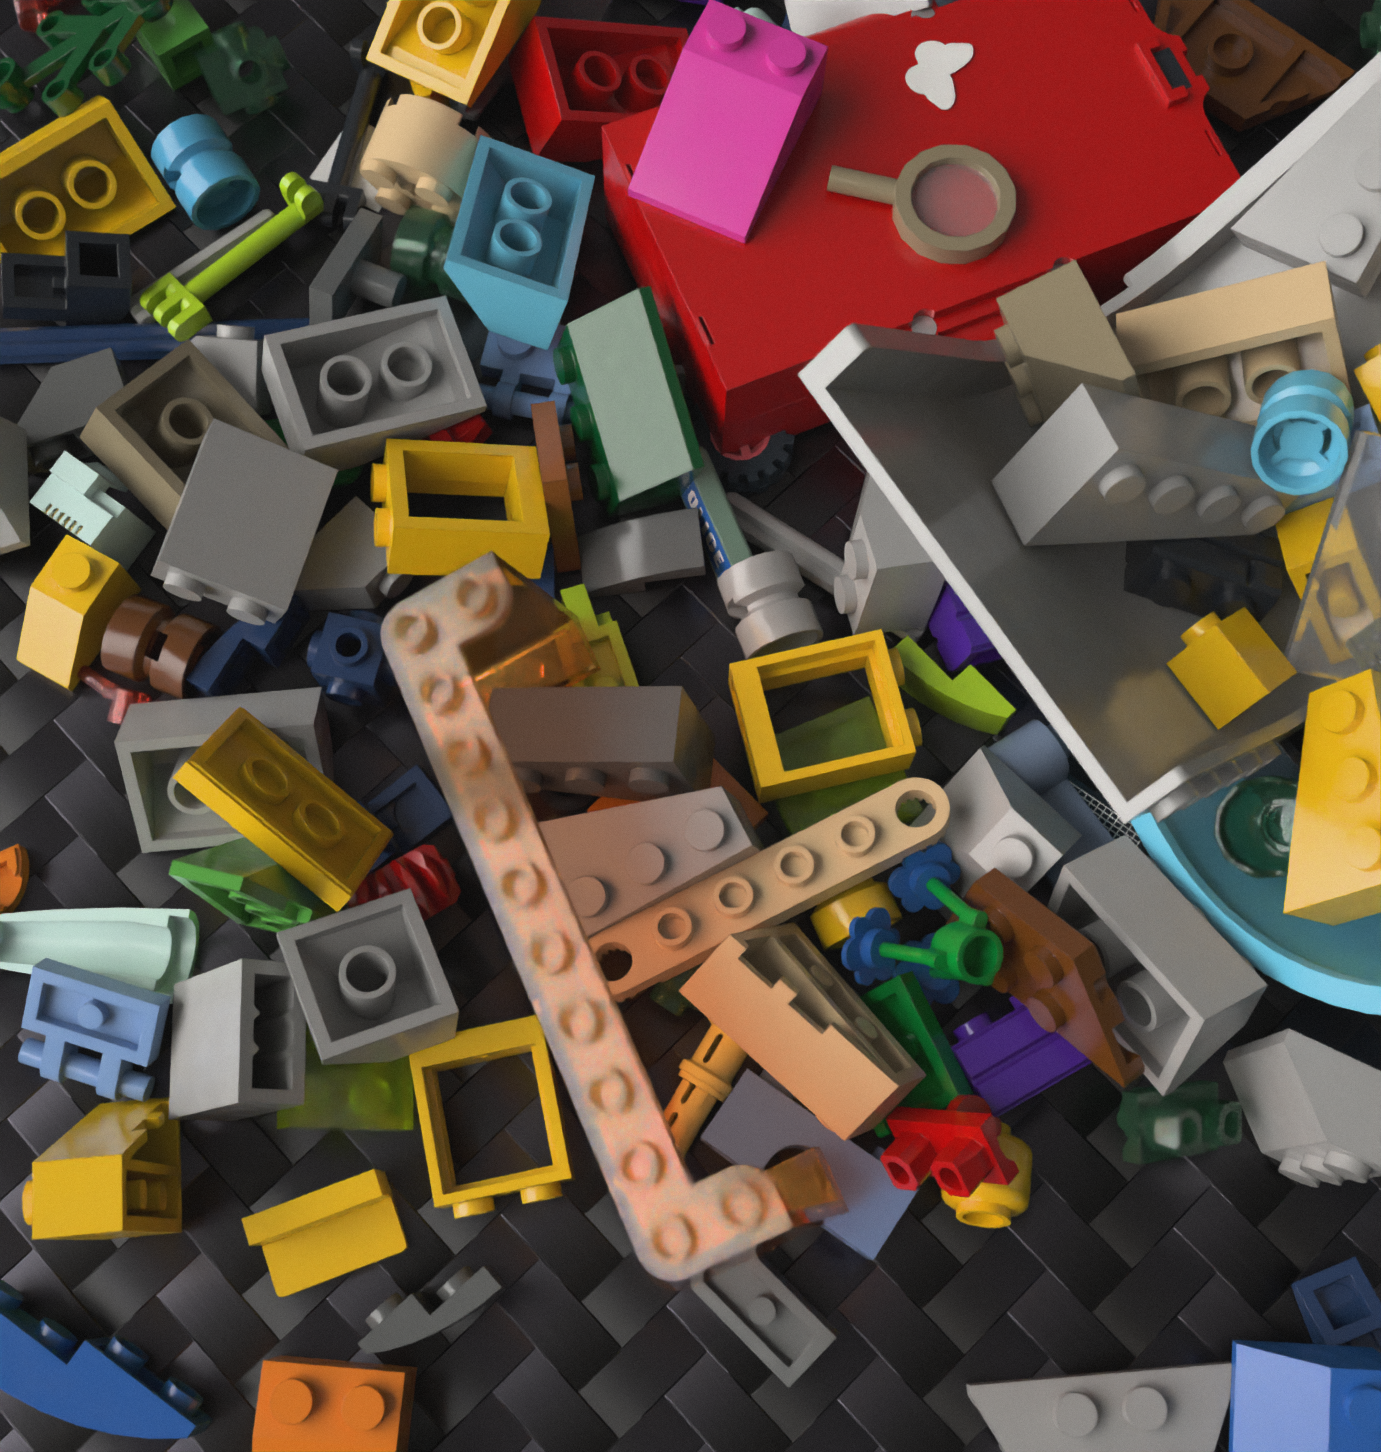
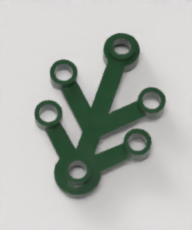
(76, 45)

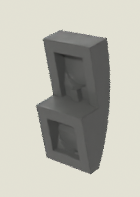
(641, 551)

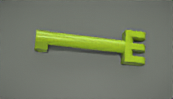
(181, 306)

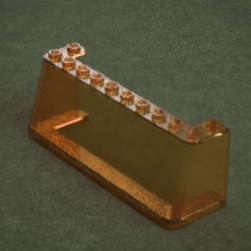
(447, 653)

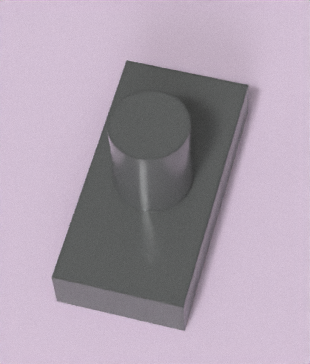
(355, 272)

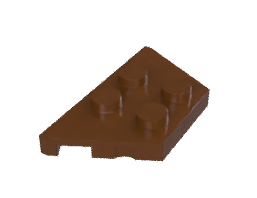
(1250, 60)
(1054, 974)

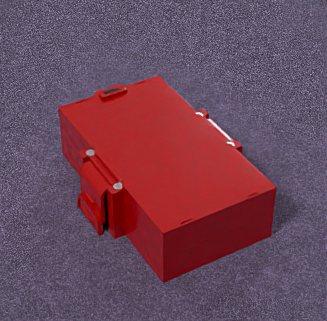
(1065, 94)

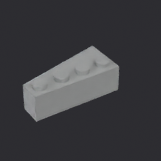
(1135, 473)

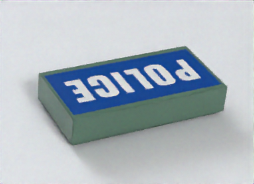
(719, 527)

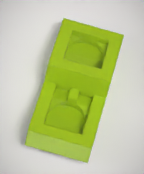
(965, 699)

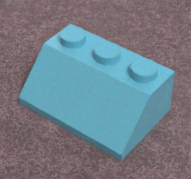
(518, 240)

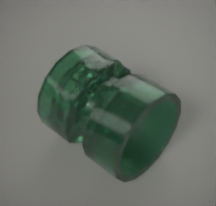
(422, 249)

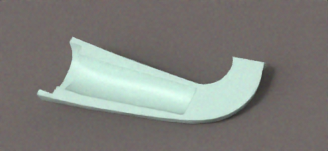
(127, 944)

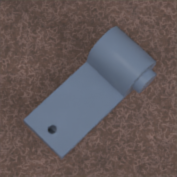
(1041, 761)

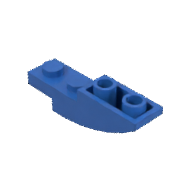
(92, 1387)

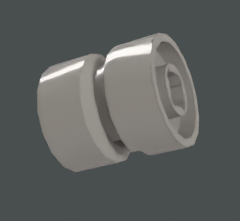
(767, 601)

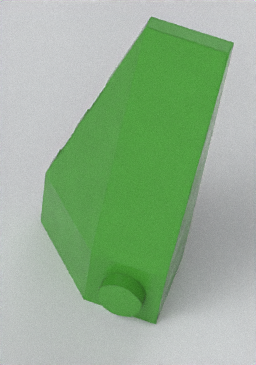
(249, 887)

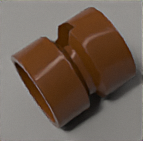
(153, 644)

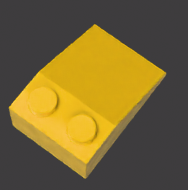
(449, 42)

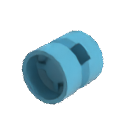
(1303, 432)

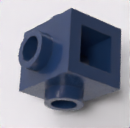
(357, 678)

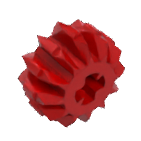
(422, 871)

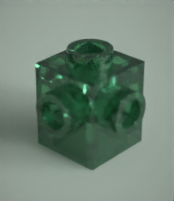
(221, 65)

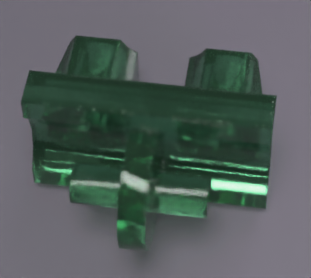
(1178, 1124)

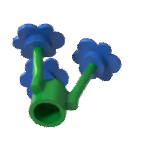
(940, 959)

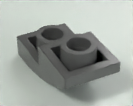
(415, 1318)

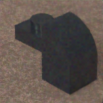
(80, 288)

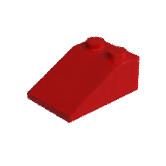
(587, 75)

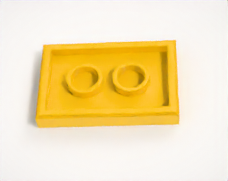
(285, 807)

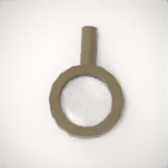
(945, 204)

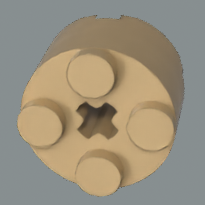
(419, 156)

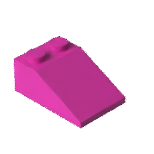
(729, 120)

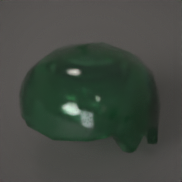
(1257, 825)

